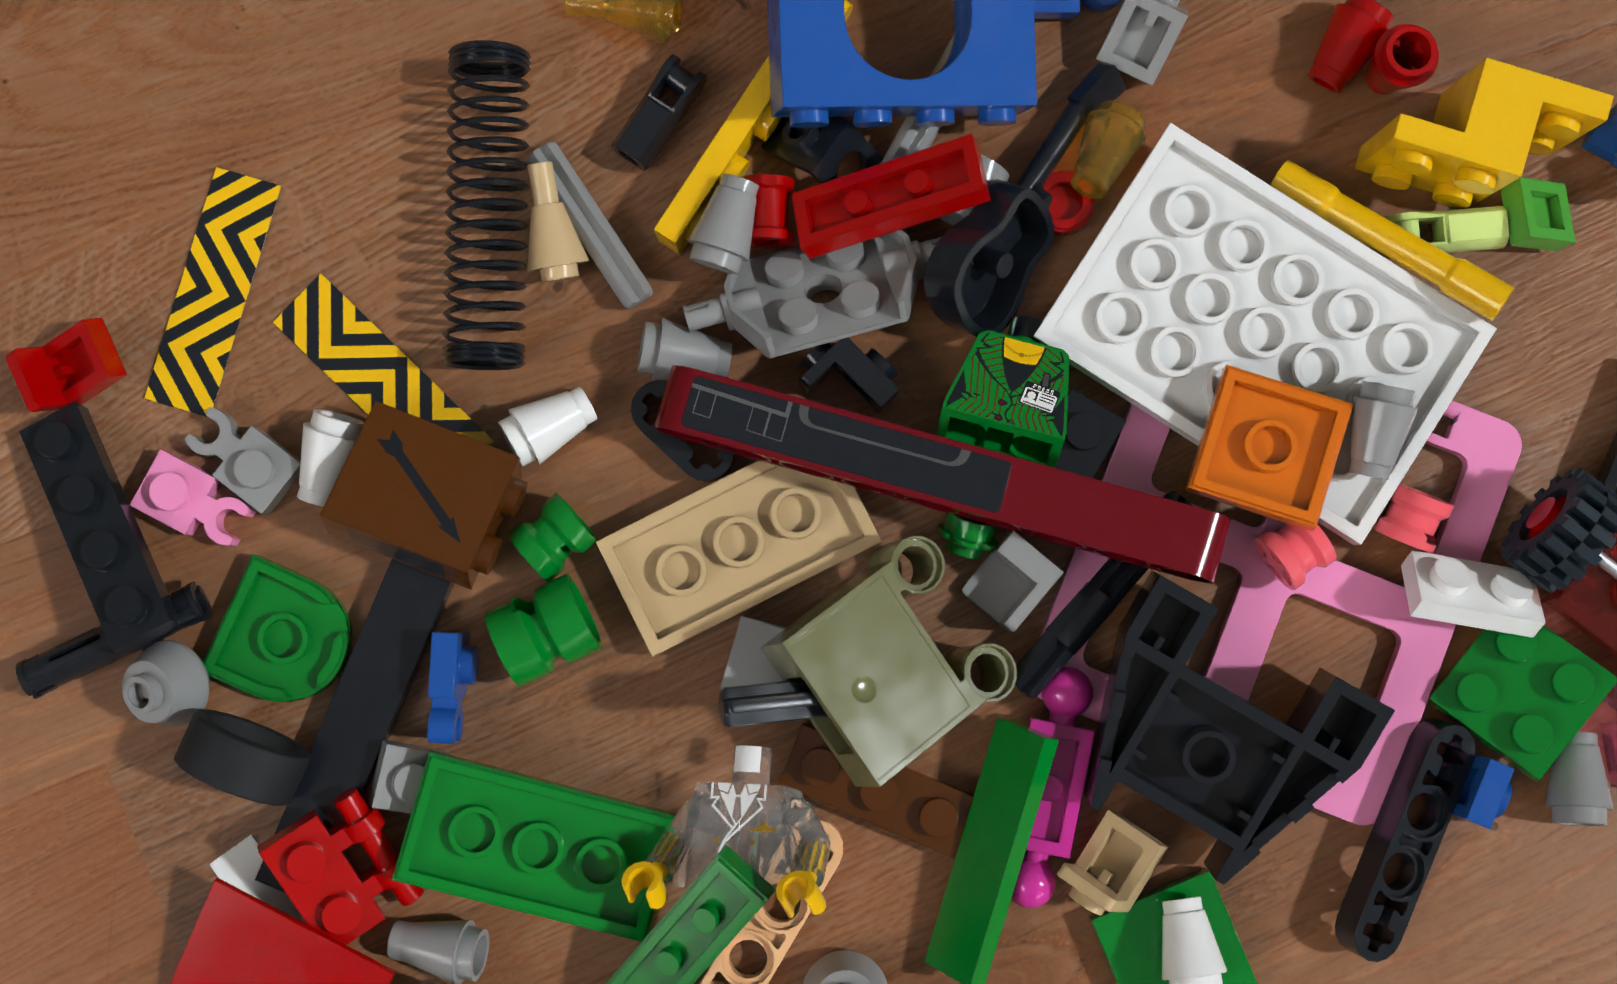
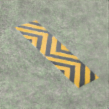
(212, 292)
(365, 360)

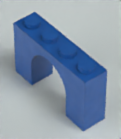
(823, 75)

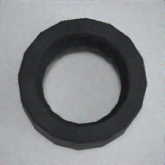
(242, 757)

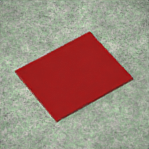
(256, 943)

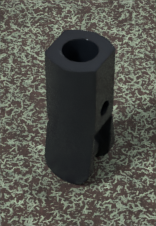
(653, 119)

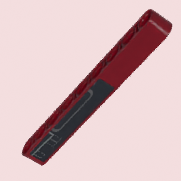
(943, 474)

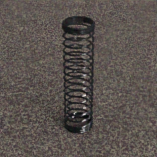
(467, 61)

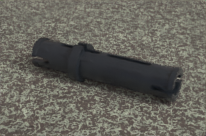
(92, 651)

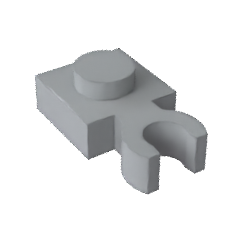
(252, 465)

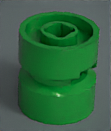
(543, 630)

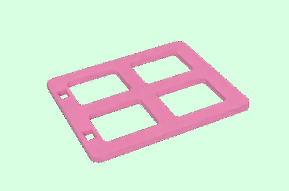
(1488, 459)

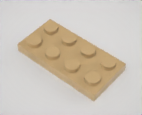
(732, 548)

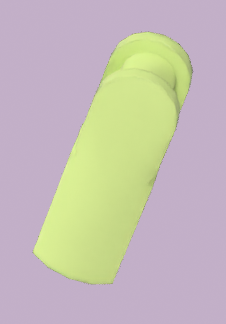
(1461, 228)

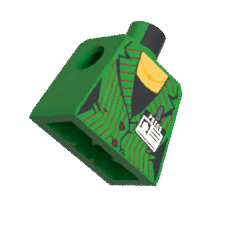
(1010, 395)

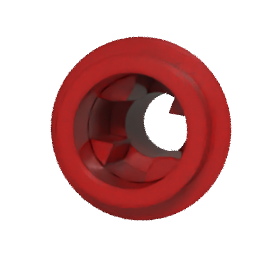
(1348, 42)
(1402, 59)

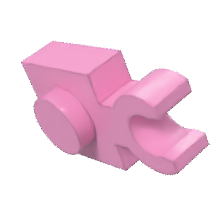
(185, 497)

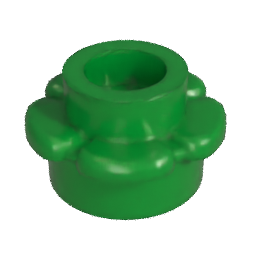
(967, 536)

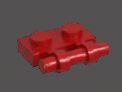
(321, 879)

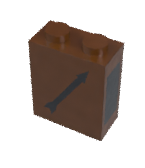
(424, 496)

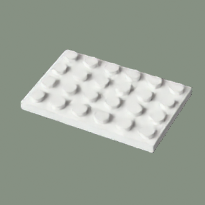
(1231, 272)

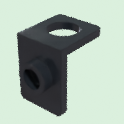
(820, 148)

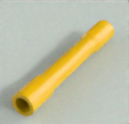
(1452, 275)

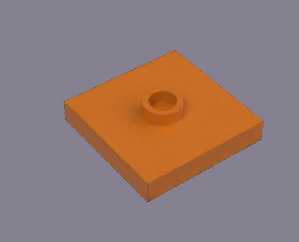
(1269, 447)

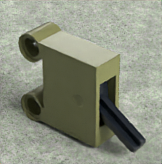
(872, 670)

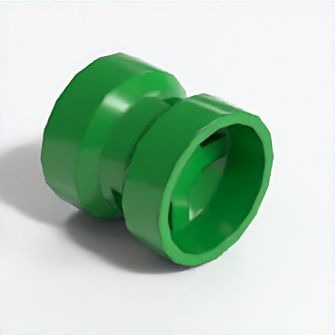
(552, 537)

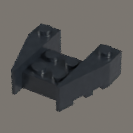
(1209, 748)

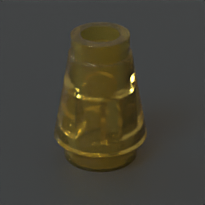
(1107, 146)

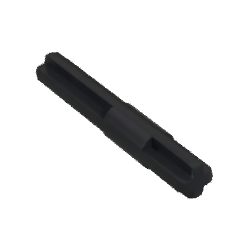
(1078, 621)

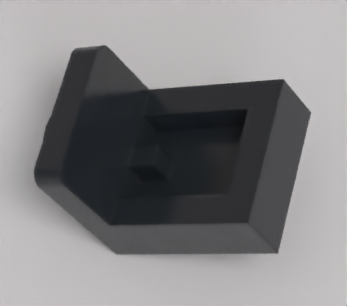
(867, 373)

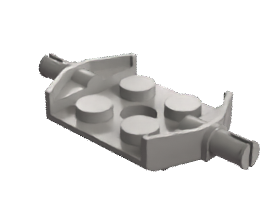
(773, 294)

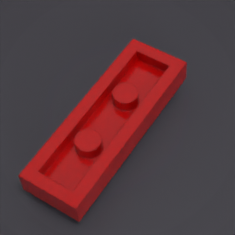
(890, 196)

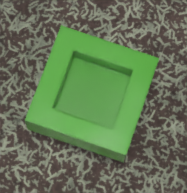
(1538, 214)

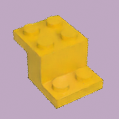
(1482, 133)

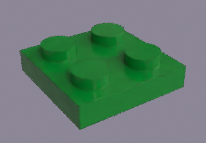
(1523, 695)

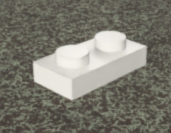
(1471, 594)

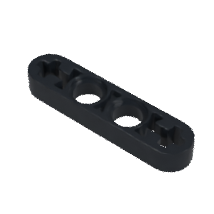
(1414, 842)

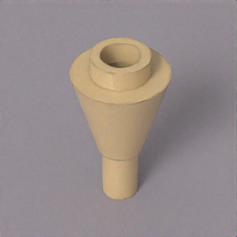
(552, 237)

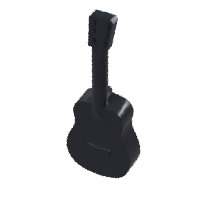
(987, 257)

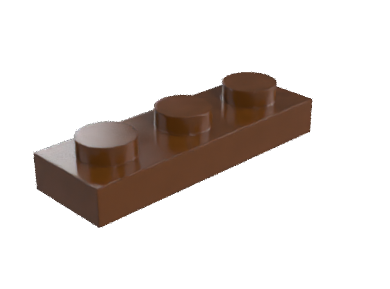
(904, 805)

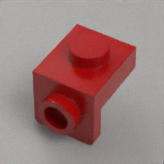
(67, 368)

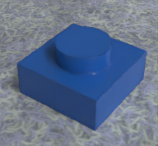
(1485, 792)

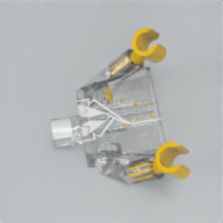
(757, 820)

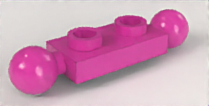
(1055, 823)

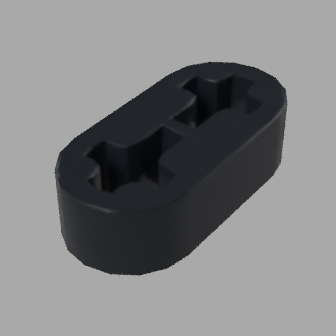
(675, 447)

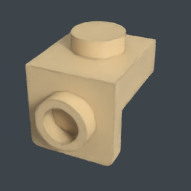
(1113, 865)

